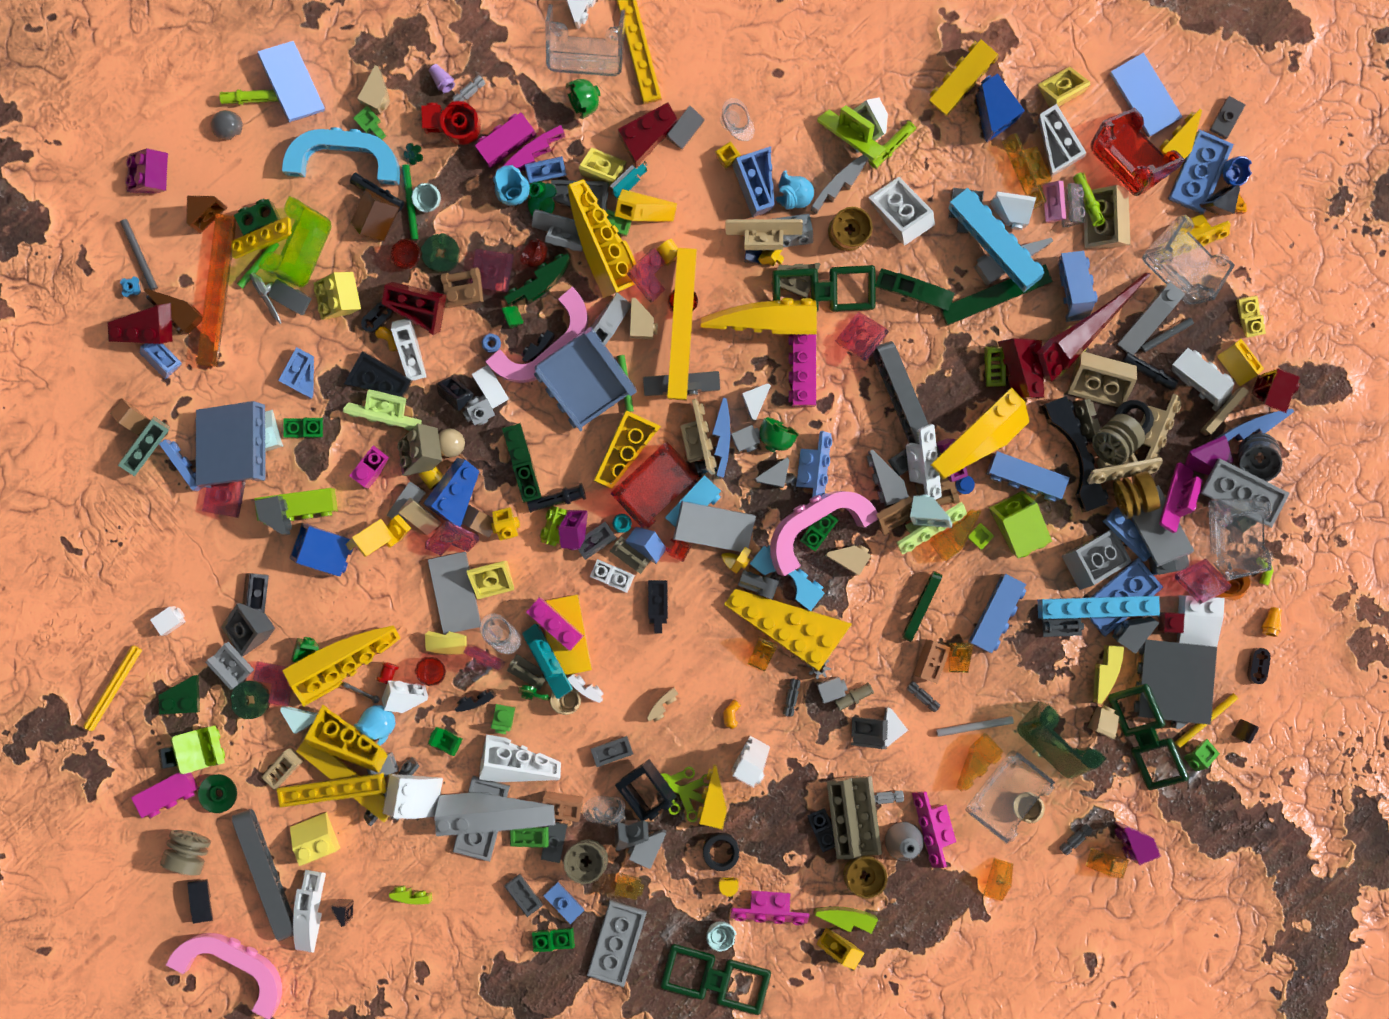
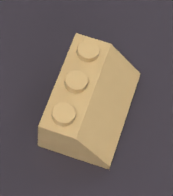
(1115, 210)
(1102, 379)

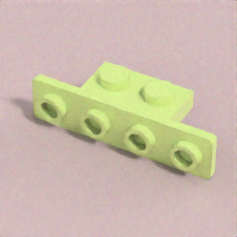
(382, 408)
(920, 533)

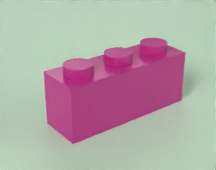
(505, 139)
(555, 623)
(165, 794)

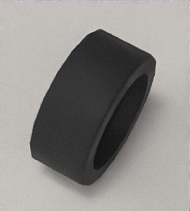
(1131, 404)
(721, 866)

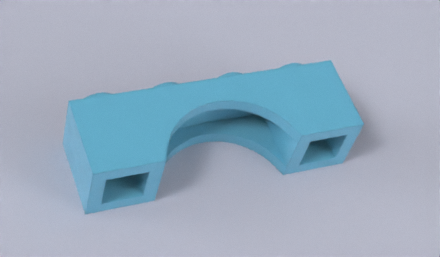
(806, 592)

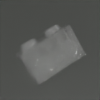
(1074, 205)

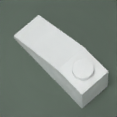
(408, 348)

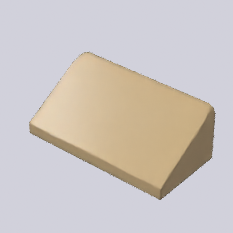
(419, 516)

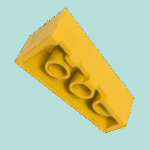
(963, 77)
(627, 443)
(342, 740)

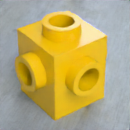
(505, 524)

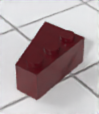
(647, 132)
(417, 304)
(145, 326)
(1024, 367)
(1276, 388)

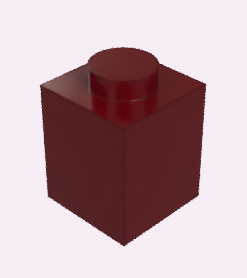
(1171, 622)

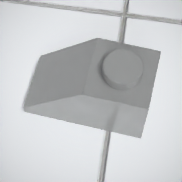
(646, 852)

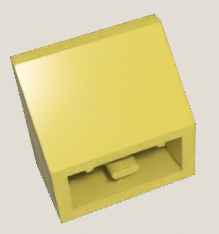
(337, 295)

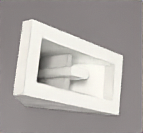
(754, 400)
(895, 726)

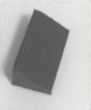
(685, 127)

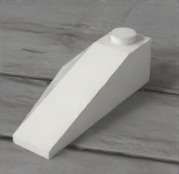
(510, 763)

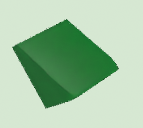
(512, 316)

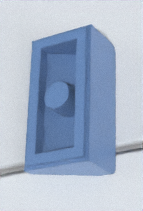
(545, 169)
(160, 358)

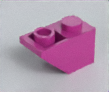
(369, 467)

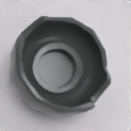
(226, 124)

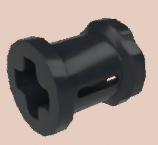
(701, 467)

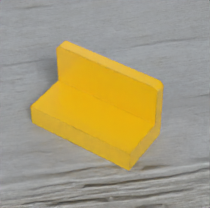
(1240, 362)
(371, 538)

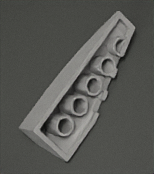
(488, 813)

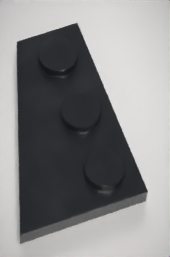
(377, 376)

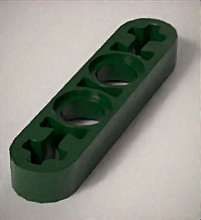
(922, 606)

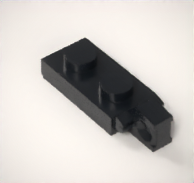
(657, 604)

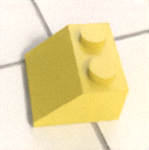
(313, 839)

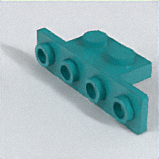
(547, 661)

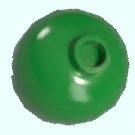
(583, 97)
(776, 435)

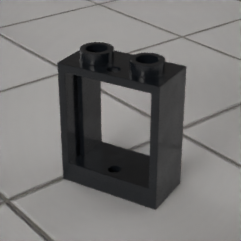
(634, 799)

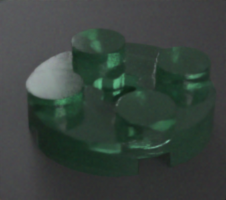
(442, 242)
(239, 699)

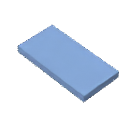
(291, 81)
(1146, 93)

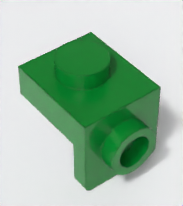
(304, 648)
(445, 740)

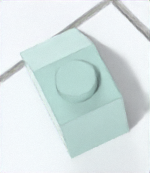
(272, 434)
(928, 512)

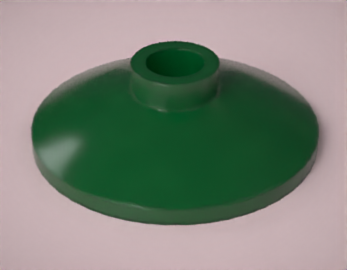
(208, 793)

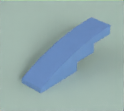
(1258, 425)
(722, 431)

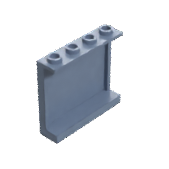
(584, 378)
(230, 444)

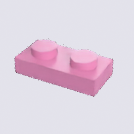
(1055, 202)

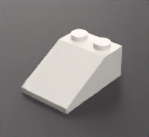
(902, 210)
(1201, 621)
(412, 796)

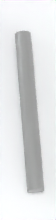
(975, 726)

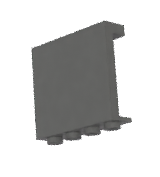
(1179, 680)

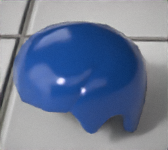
(1237, 170)

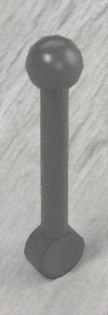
(375, 699)

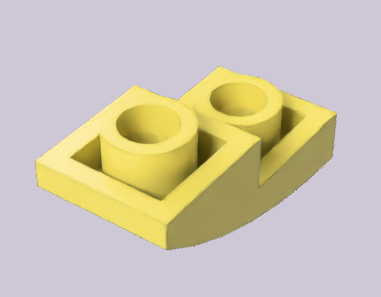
(1250, 316)
(445, 644)

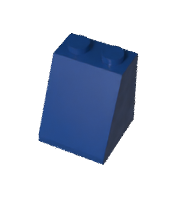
(996, 107)
(321, 550)

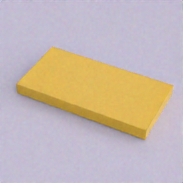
(578, 658)

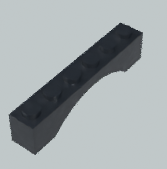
(1060, 416)

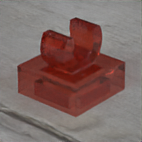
(679, 550)

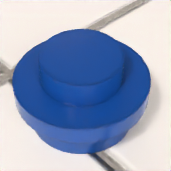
(965, 485)

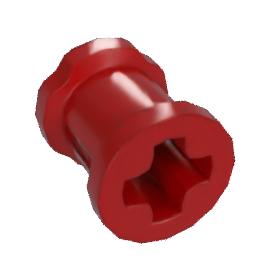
(387, 672)

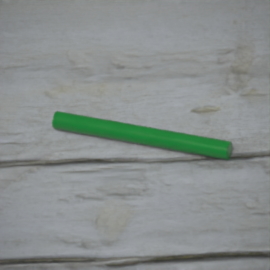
(410, 207)

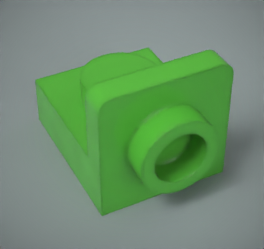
(503, 718)
(1202, 756)

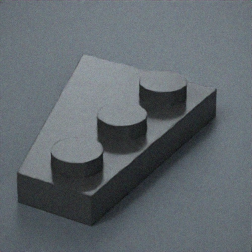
(599, 189)

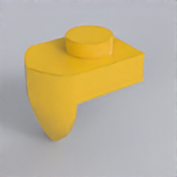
(735, 562)

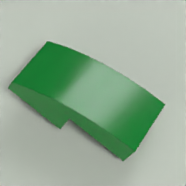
(303, 427)
(818, 531)
(553, 939)

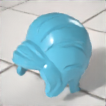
(511, 186)
(797, 191)
(376, 723)

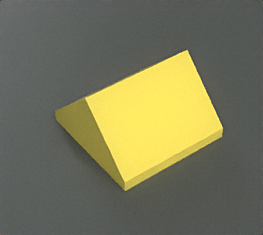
(1063, 87)
(601, 166)
(491, 579)

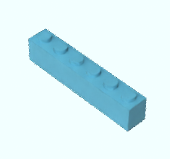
(996, 240)
(1098, 607)

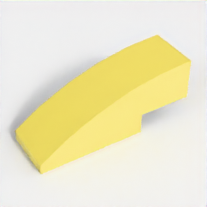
(1107, 672)

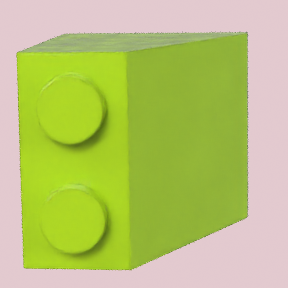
(1021, 524)

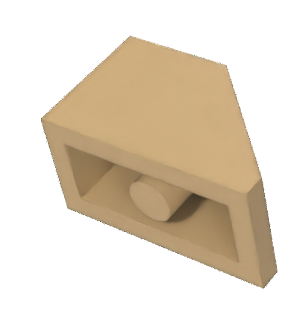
(374, 92)
(642, 322)
(851, 558)
(1104, 721)

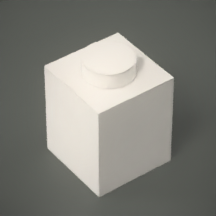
(168, 620)

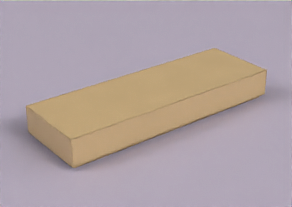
(1224, 411)

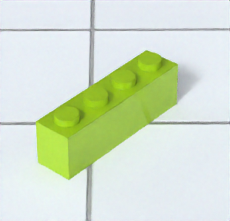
(308, 503)

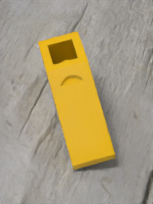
(1183, 136)
(644, 208)
(714, 806)

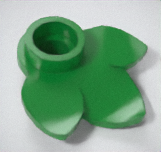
(541, 197)
(529, 692)

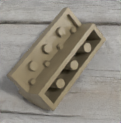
(854, 817)

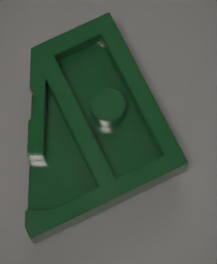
(181, 698)

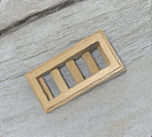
(291, 760)

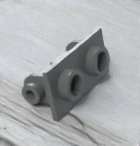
(1062, 627)

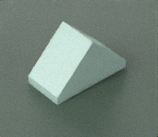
(298, 718)

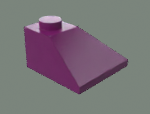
(1204, 457)

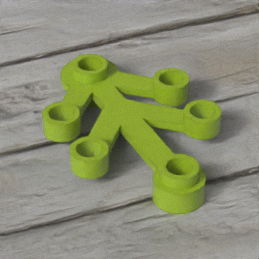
(685, 791)

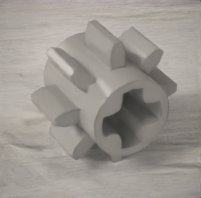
(824, 668)

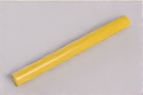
(1198, 727)

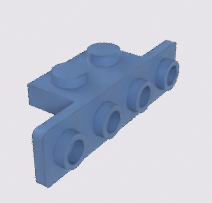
(814, 465)

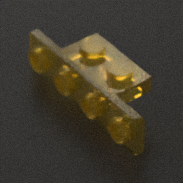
(1028, 168)

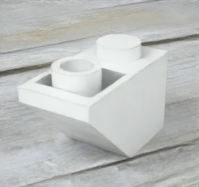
(579, 10)
(403, 696)

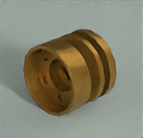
(857, 221)
(1138, 494)
(874, 882)

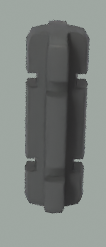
(923, 696)
(791, 698)
(1076, 839)

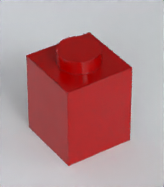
(431, 118)

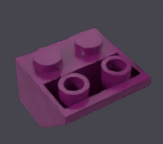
(147, 171)
(1137, 845)

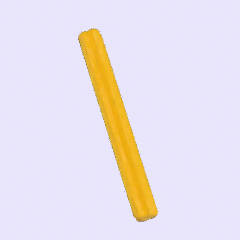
(112, 688)

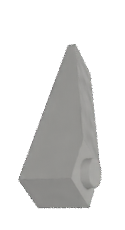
(991, 271)
(1151, 318)

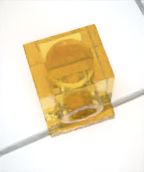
(625, 880)

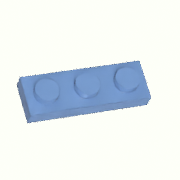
(181, 463)
(1127, 532)

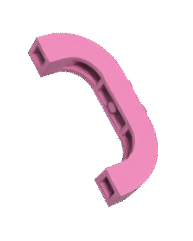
(525, 372)
(783, 537)
(238, 955)

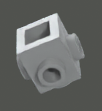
(478, 410)

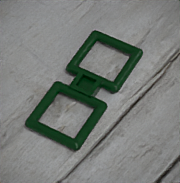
(827, 289)
(1148, 738)
(715, 979)

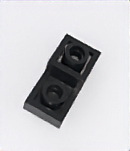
(532, 352)
(470, 703)
(823, 829)
(200, 901)

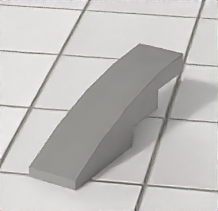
(843, 179)

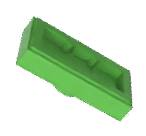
(529, 837)

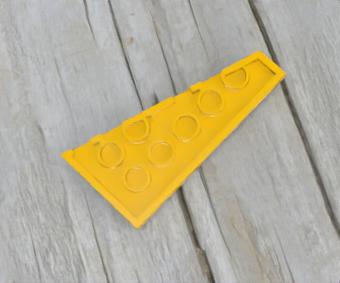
(800, 631)

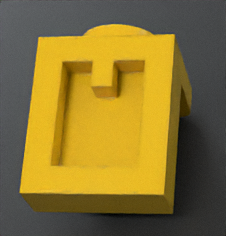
(398, 528)

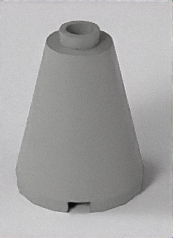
(904, 841)

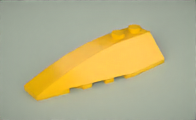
(603, 247)
(780, 316)
(987, 434)
(327, 667)

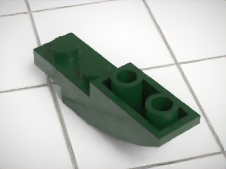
(547, 277)
(915, 289)
(522, 462)

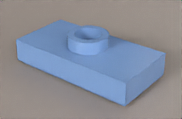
(564, 902)

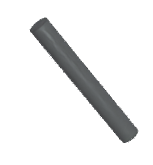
(1166, 335)

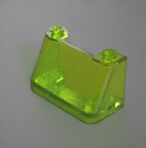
(302, 246)

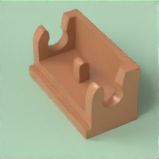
(931, 661)
(565, 806)

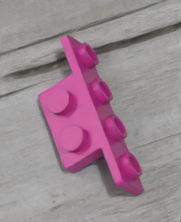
(1180, 497)
(935, 828)
(770, 907)

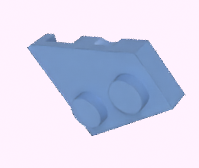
(299, 372)

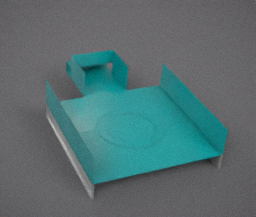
(628, 179)

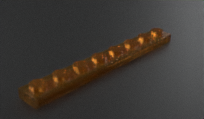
(216, 290)

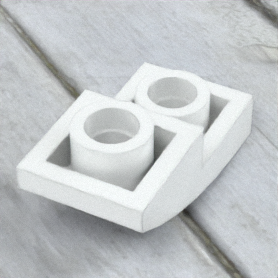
(490, 386)
(612, 575)
(590, 692)

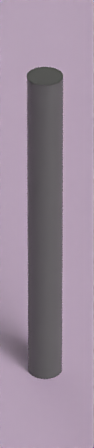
(138, 254)

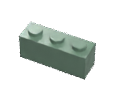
(144, 446)

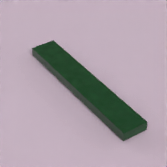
(989, 298)

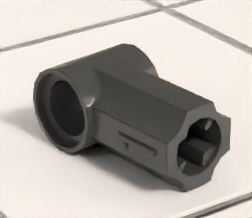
(762, 585)

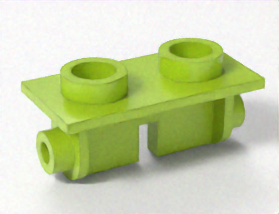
(549, 532)

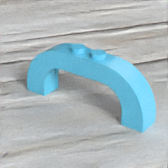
(354, 140)

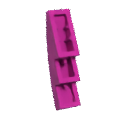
(535, 148)

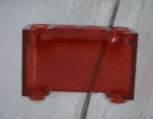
(1131, 154)
(654, 485)

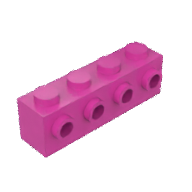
(803, 370)

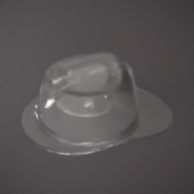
(737, 120)
(500, 634)
(605, 810)

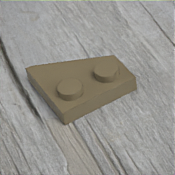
(797, 285)

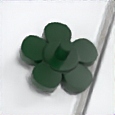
(413, 153)

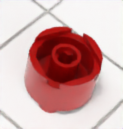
(451, 117)

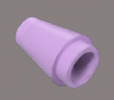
(442, 79)

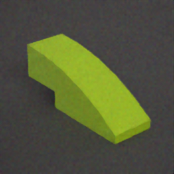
(847, 918)

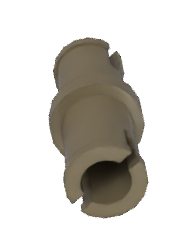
(854, 696)

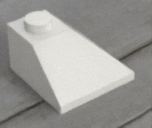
(874, 112)
(1013, 209)

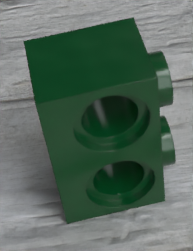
(256, 212)

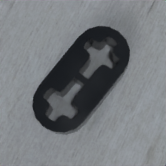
(380, 321)
(1263, 666)

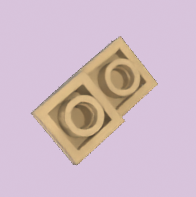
(658, 709)

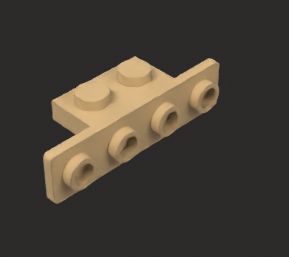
(764, 233)
(1162, 423)
(696, 440)
(1129, 468)

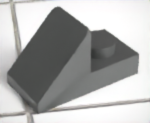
(630, 834)

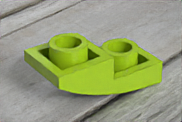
(405, 895)

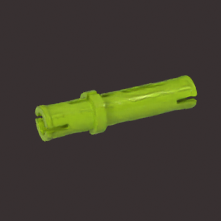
(248, 96)
(894, 143)
(1092, 206)

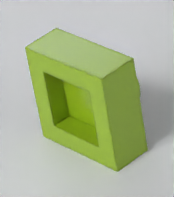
(980, 536)

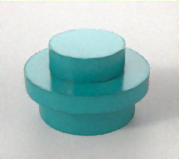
(622, 523)

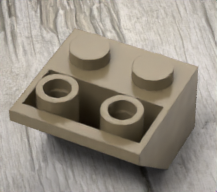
(419, 450)

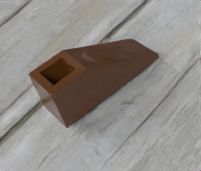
(183, 314)

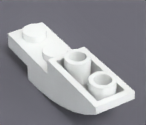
(306, 914)

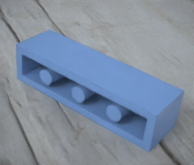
(1027, 475)
(997, 613)

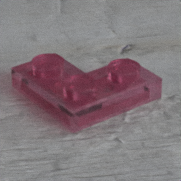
(643, 275)
(449, 535)
(273, 674)

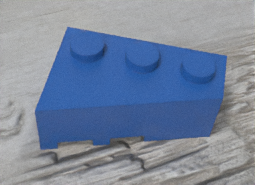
(453, 492)

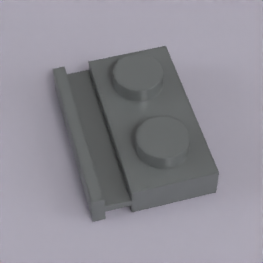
(869, 732)

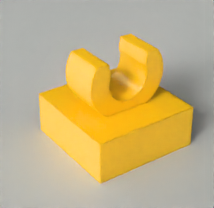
(771, 257)

